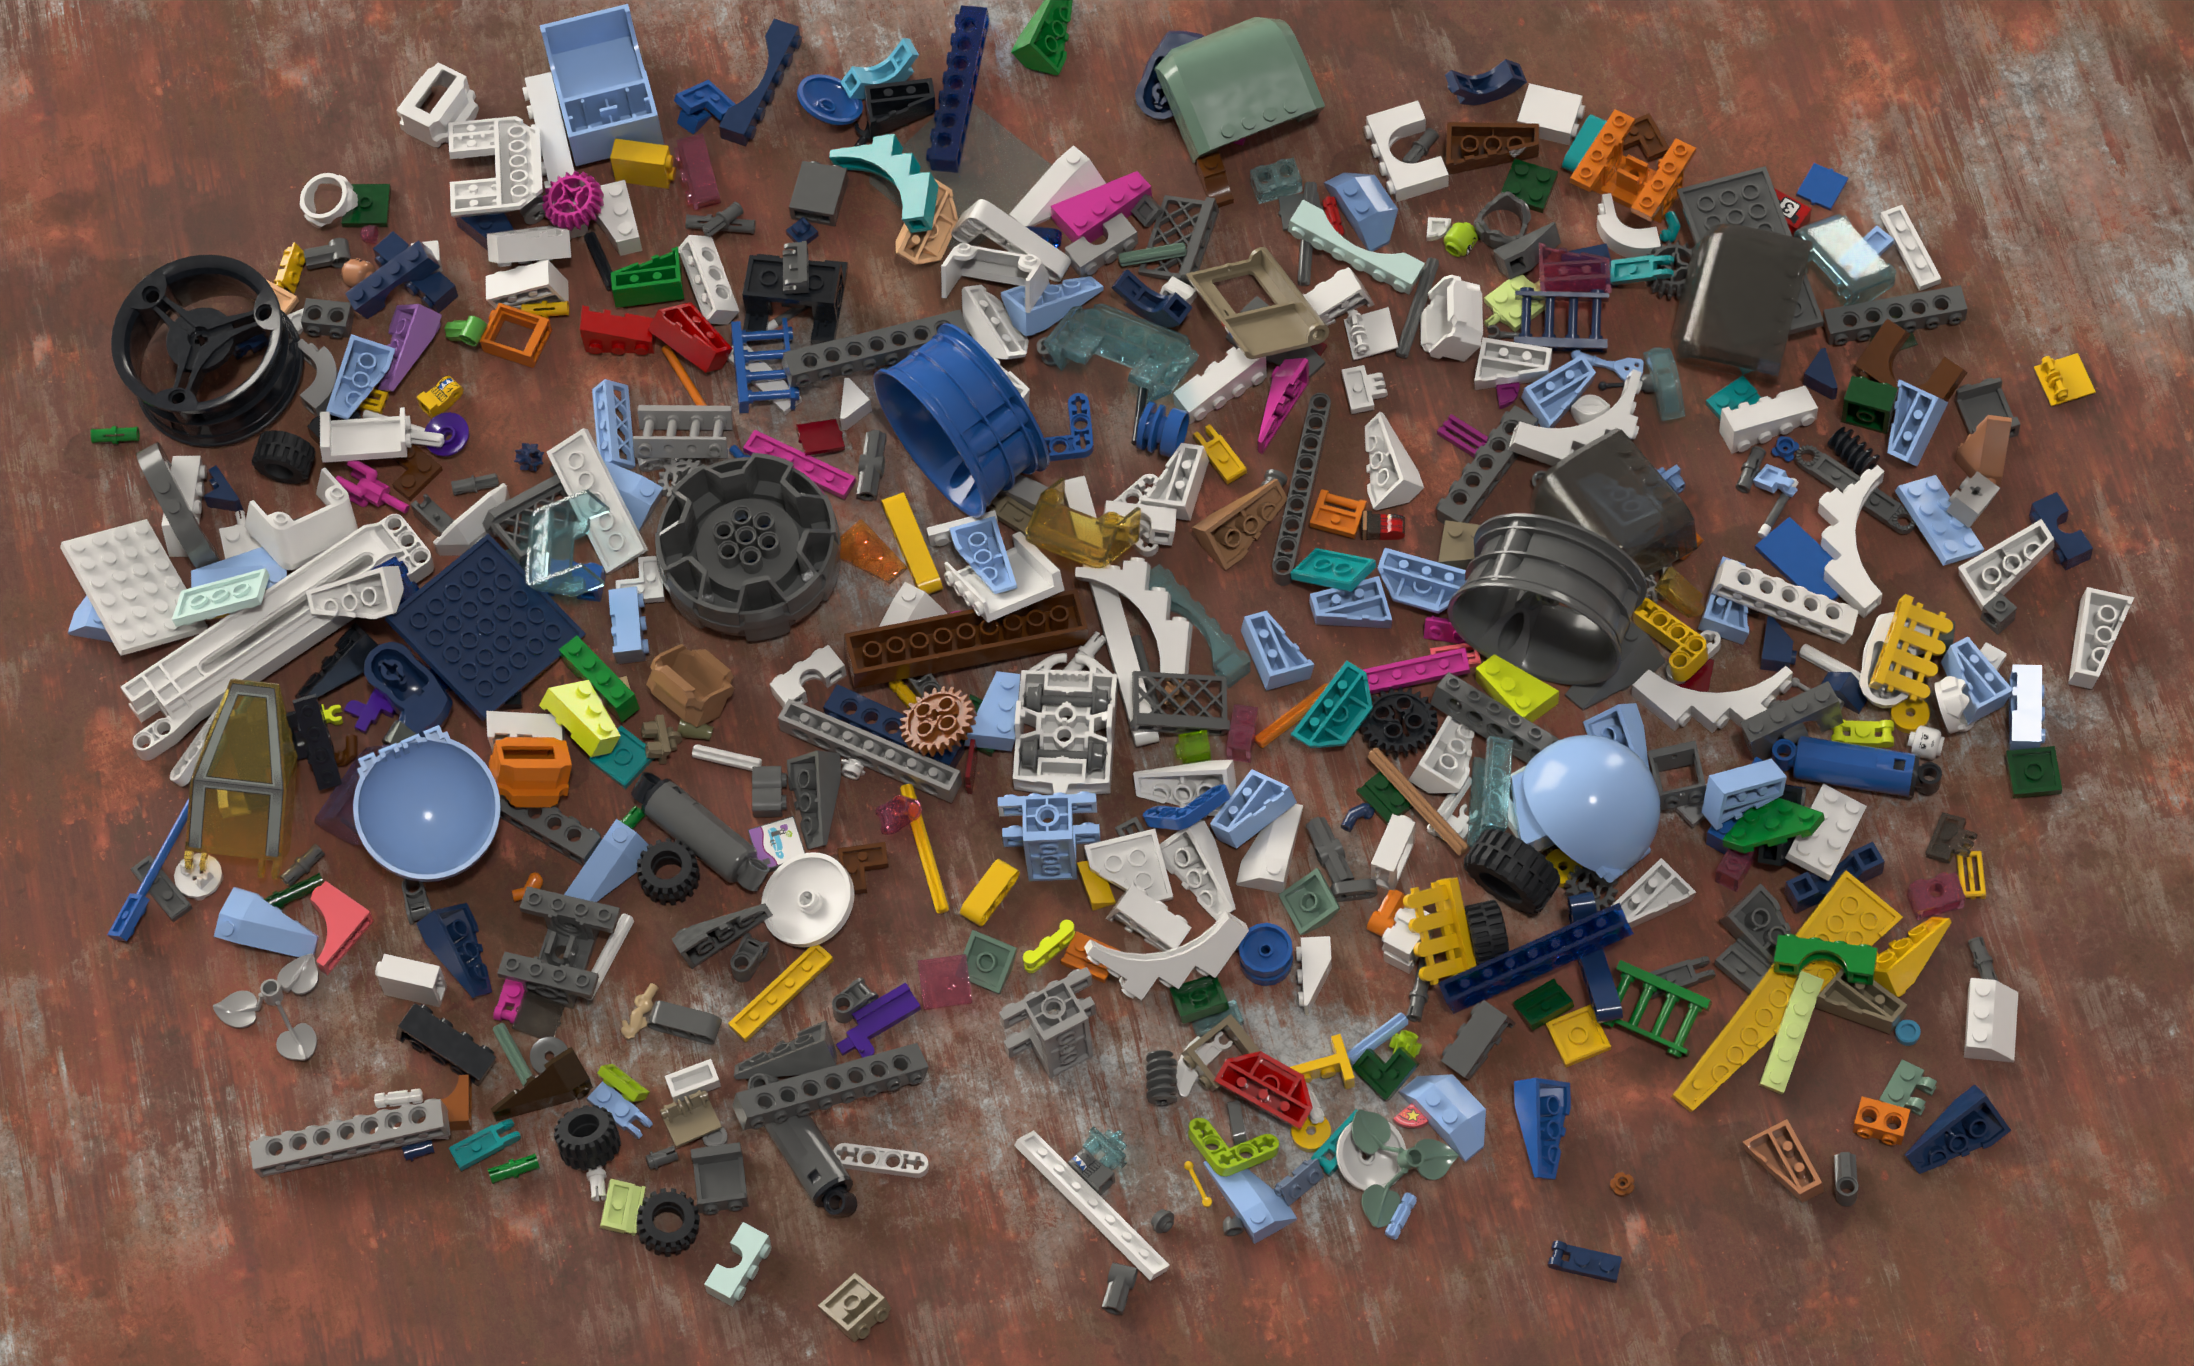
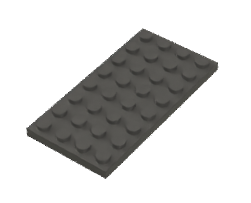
(1750, 202)

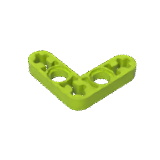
(1226, 1154)

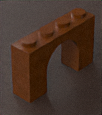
(1879, 358)

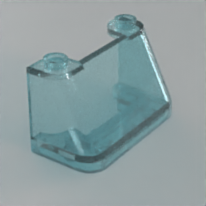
(1848, 259)

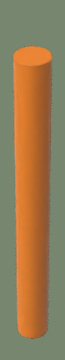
(683, 376)

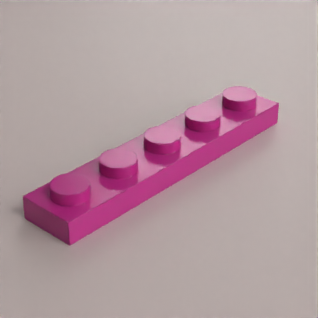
(824, 475)
(1417, 670)

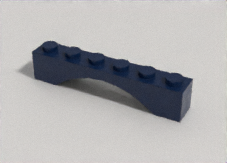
(741, 119)

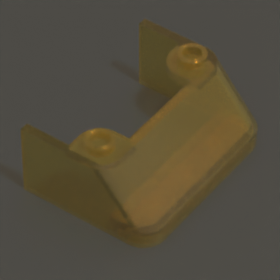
(1079, 535)

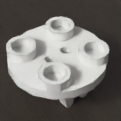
(204, 884)

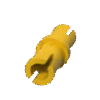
(560, 308)

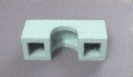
(730, 1283)

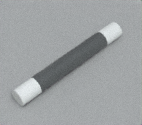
(789, 314)
(1775, 512)

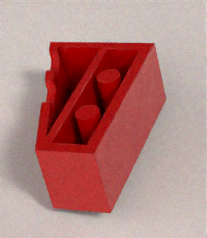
(616, 333)
(691, 336)

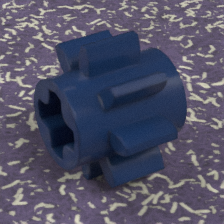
(529, 457)

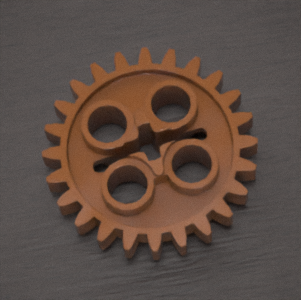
(938, 721)

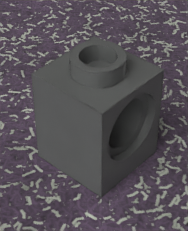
(1998, 613)

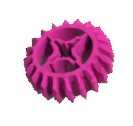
(583, 190)

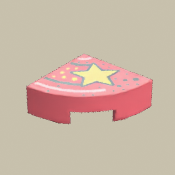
(1410, 1118)

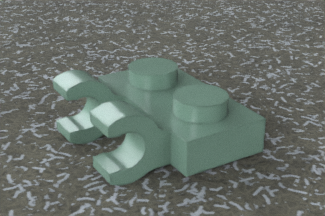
(1903, 1084)

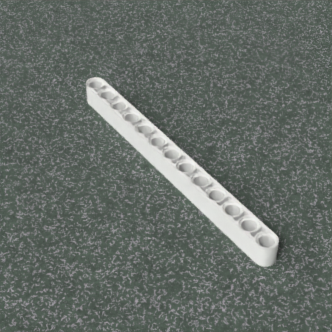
(1113, 622)

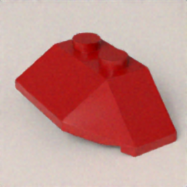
(1267, 1086)

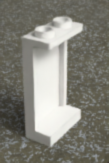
(364, 437)

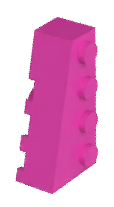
(1090, 210)

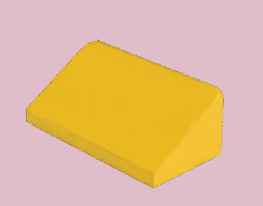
(1096, 887)

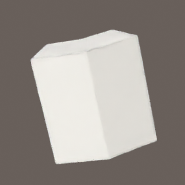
(1184, 290)

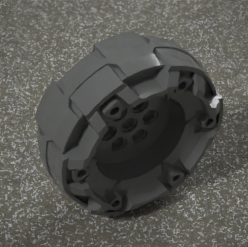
(728, 592)

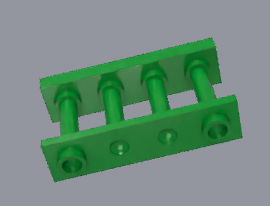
(1673, 994)

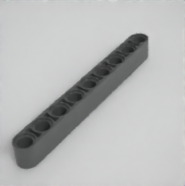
(1301, 498)

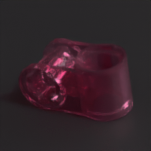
(898, 813)

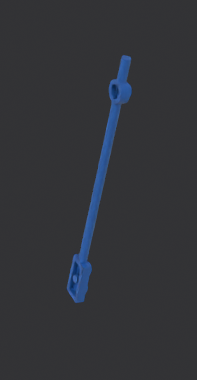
(136, 903)

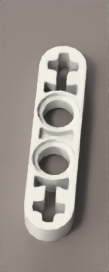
(184, 768)
(882, 1156)

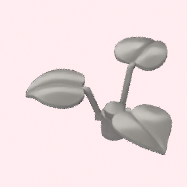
(240, 1007)

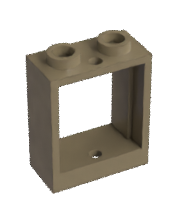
(1236, 1034)

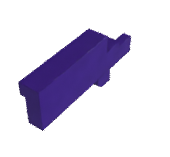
(369, 712)
(877, 1018)

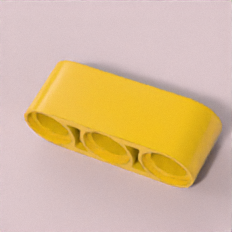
(989, 892)

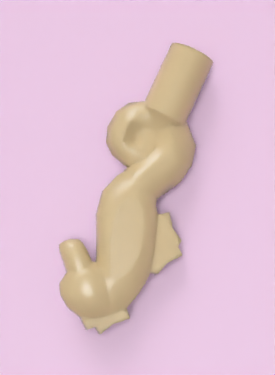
(637, 1021)

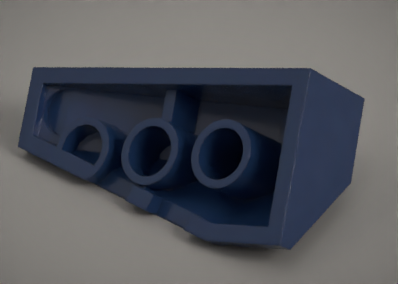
(453, 939)
(1963, 1127)

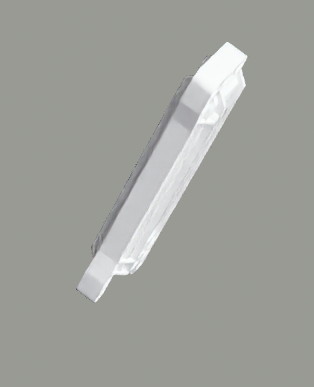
(260, 638)

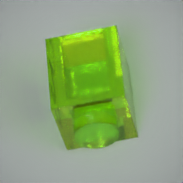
(1193, 747)

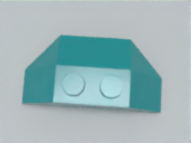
(1337, 710)

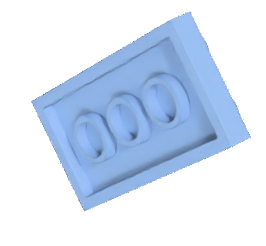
(1928, 506)

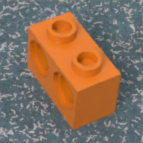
(1883, 1114)

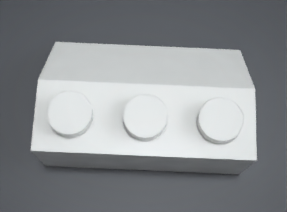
(1990, 1021)

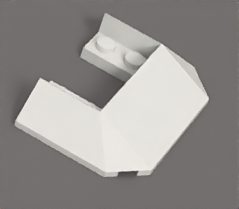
(516, 165)

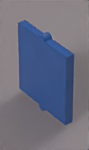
(1822, 186)

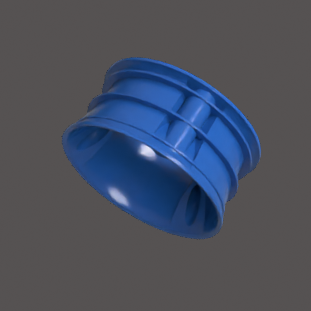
(961, 419)

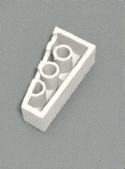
(1766, 418)
(2006, 563)

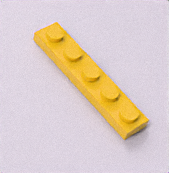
(780, 992)

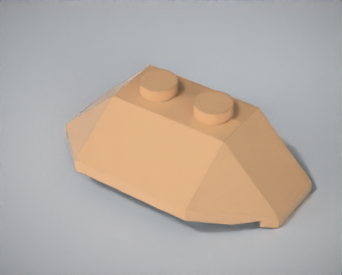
(930, 245)

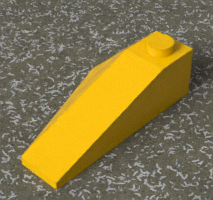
(1905, 959)

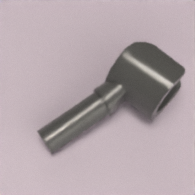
(1500, 334)

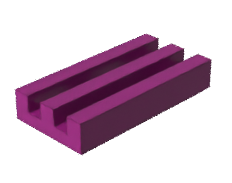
(1442, 431)

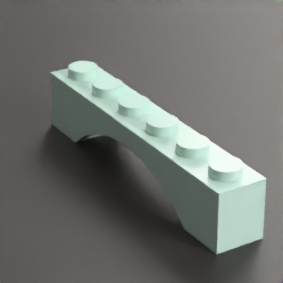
(1397, 269)

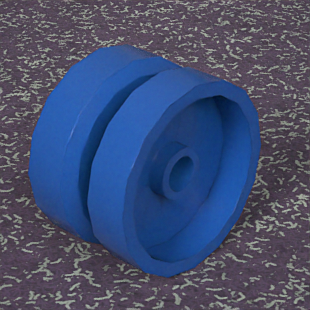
(1266, 954)

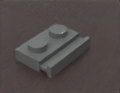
(1743, 965)

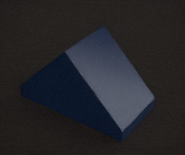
(1820, 376)
(1847, 689)

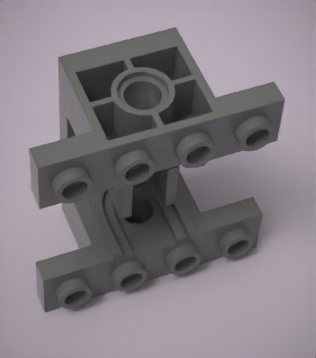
(571, 931)

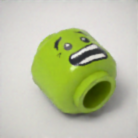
(1460, 239)

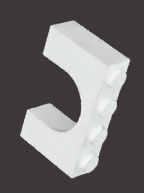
(1403, 179)

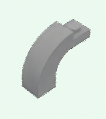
(318, 394)

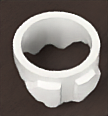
(348, 200)
(1952, 703)

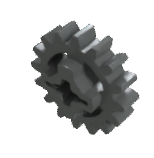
(1595, 882)

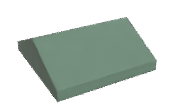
(1310, 902)
(989, 961)

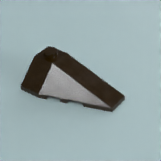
(557, 1084)

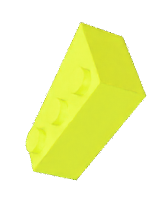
(1516, 688)
(584, 715)

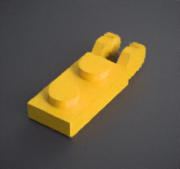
(1221, 455)

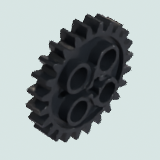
(1418, 713)

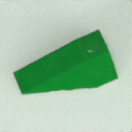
(1044, 38)

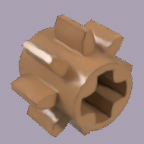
(1178, 696)

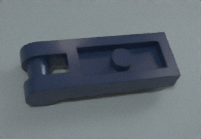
(1585, 1262)

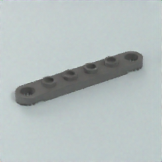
(1839, 477)

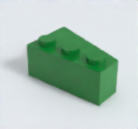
(649, 282)

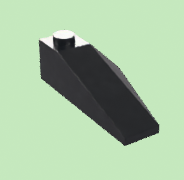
(341, 666)

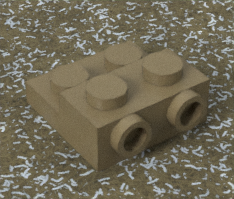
(855, 1307)

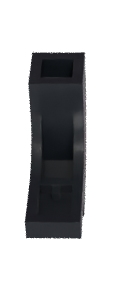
(1776, 854)

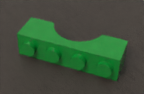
(609, 687)
(1796, 953)

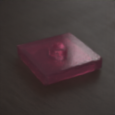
(945, 981)

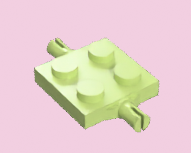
(1505, 306)

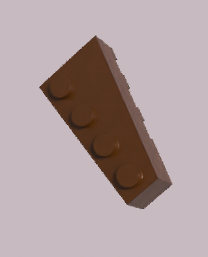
(1489, 144)

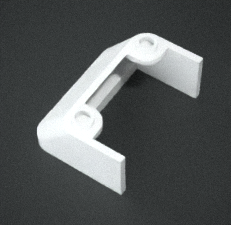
(995, 266)
(302, 540)

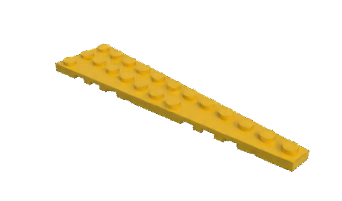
(1845, 914)

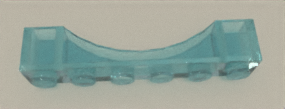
(1227, 658)

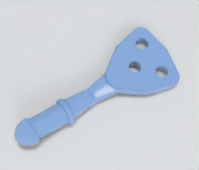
(1616, 366)

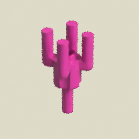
(369, 488)

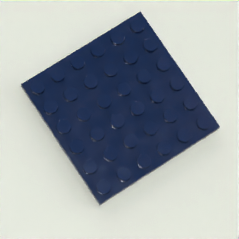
(484, 627)

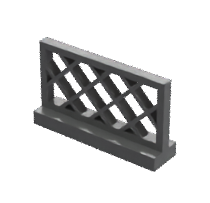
(1198, 238)
(520, 505)
(1179, 723)

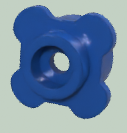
(1785, 442)

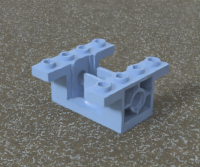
(1049, 846)

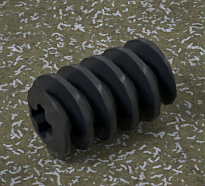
(1851, 452)

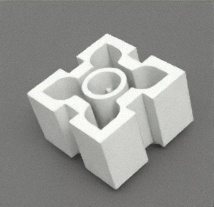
(1400, 941)

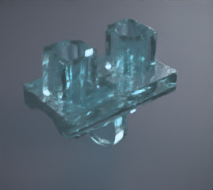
(1097, 1141)

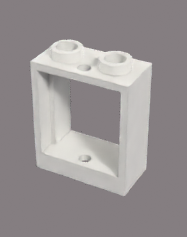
(1393, 852)

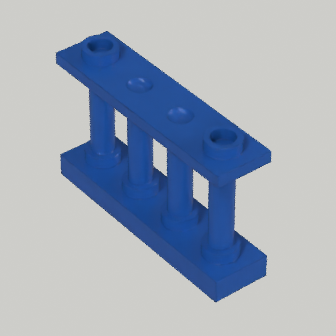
(743, 357)

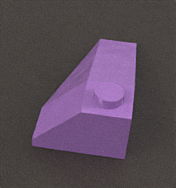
(411, 332)

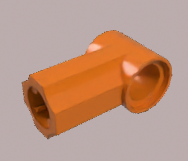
(1384, 917)

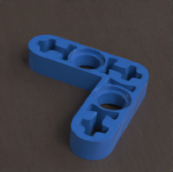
(1072, 441)
(1182, 818)

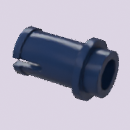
(417, 1149)

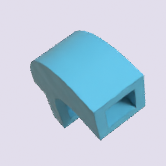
(893, 69)

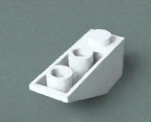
(1316, 966)

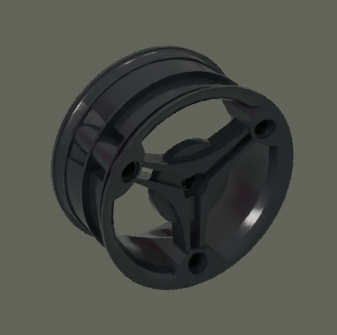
(204, 342)

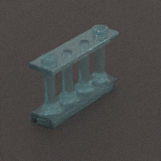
(1490, 789)

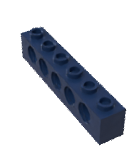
(843, 700)

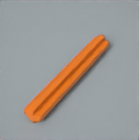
(1288, 719)

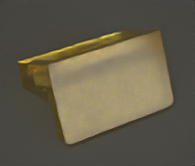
(1680, 593)

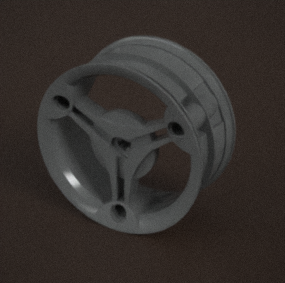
(1515, 590)

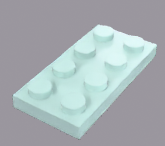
(221, 597)

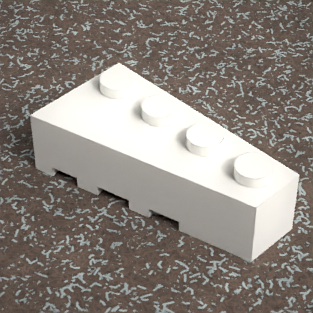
(1219, 384)
(189, 475)
(2097, 627)

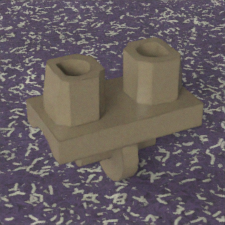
(665, 739)

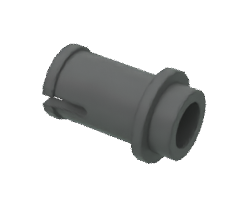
(661, 1157)

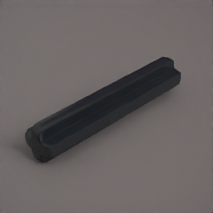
(599, 258)

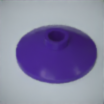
(449, 424)

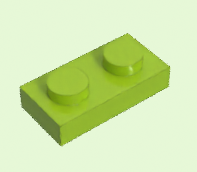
(620, 1080)

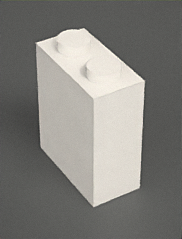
(1554, 111)
(411, 980)

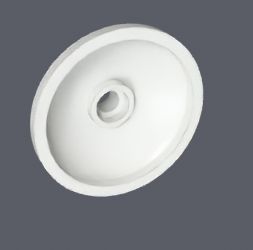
(1376, 1169)

